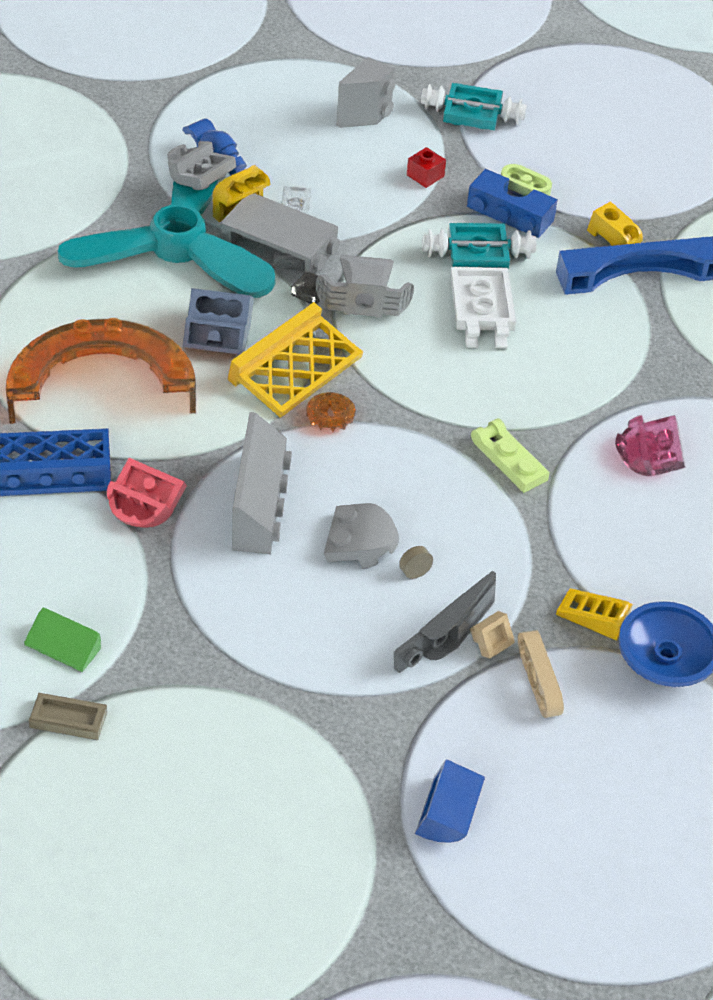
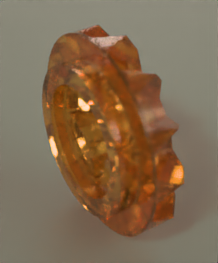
(340, 405)

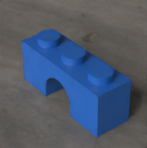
(490, 197)

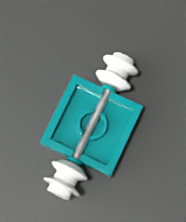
(473, 105)
(479, 244)

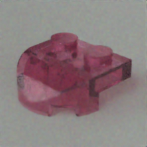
(651, 446)

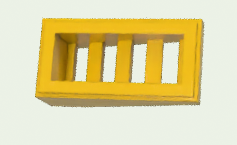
(608, 606)

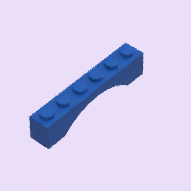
(590, 267)

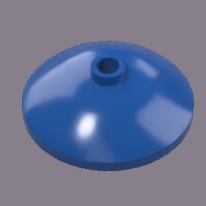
(668, 631)

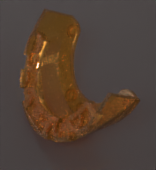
(98, 337)

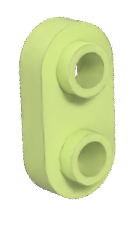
(525, 180)

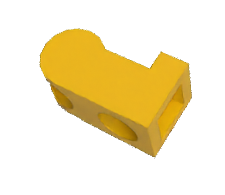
(614, 226)

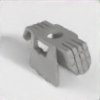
(364, 288)

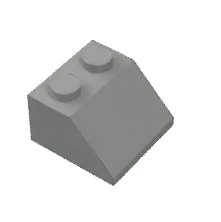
(365, 94)

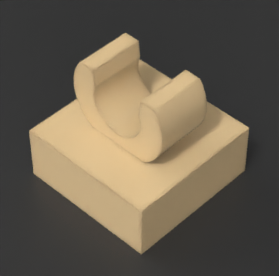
(493, 634)

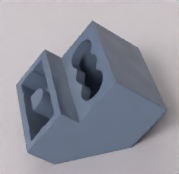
(218, 321)

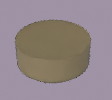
(416, 562)

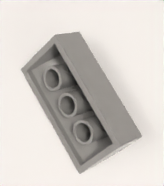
(259, 487)

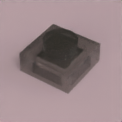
(305, 288)

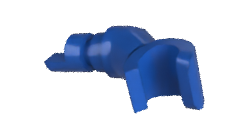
(221, 141)

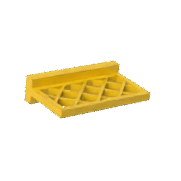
(275, 347)

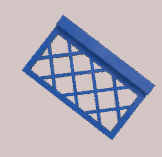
(50, 473)

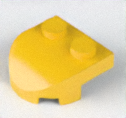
(235, 188)

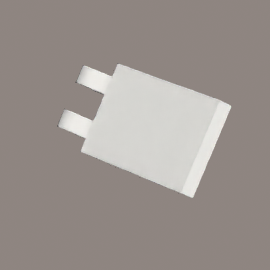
(483, 303)

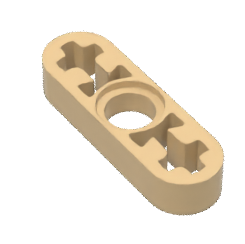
(540, 674)

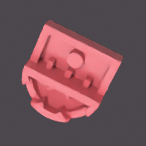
(144, 495)

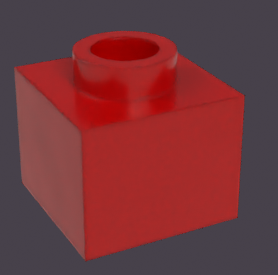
(426, 167)

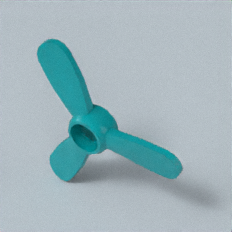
(177, 236)

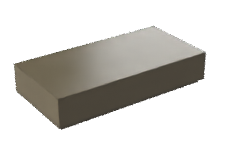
(68, 716)

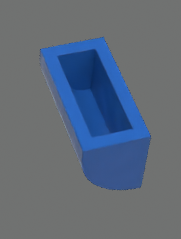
(450, 803)

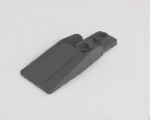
(449, 627)

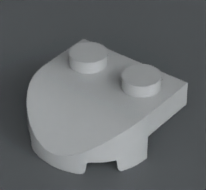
(198, 165)
(360, 534)

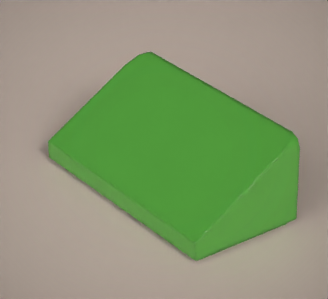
(63, 639)

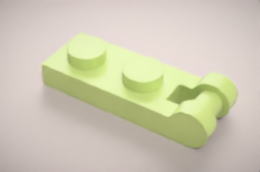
(510, 456)

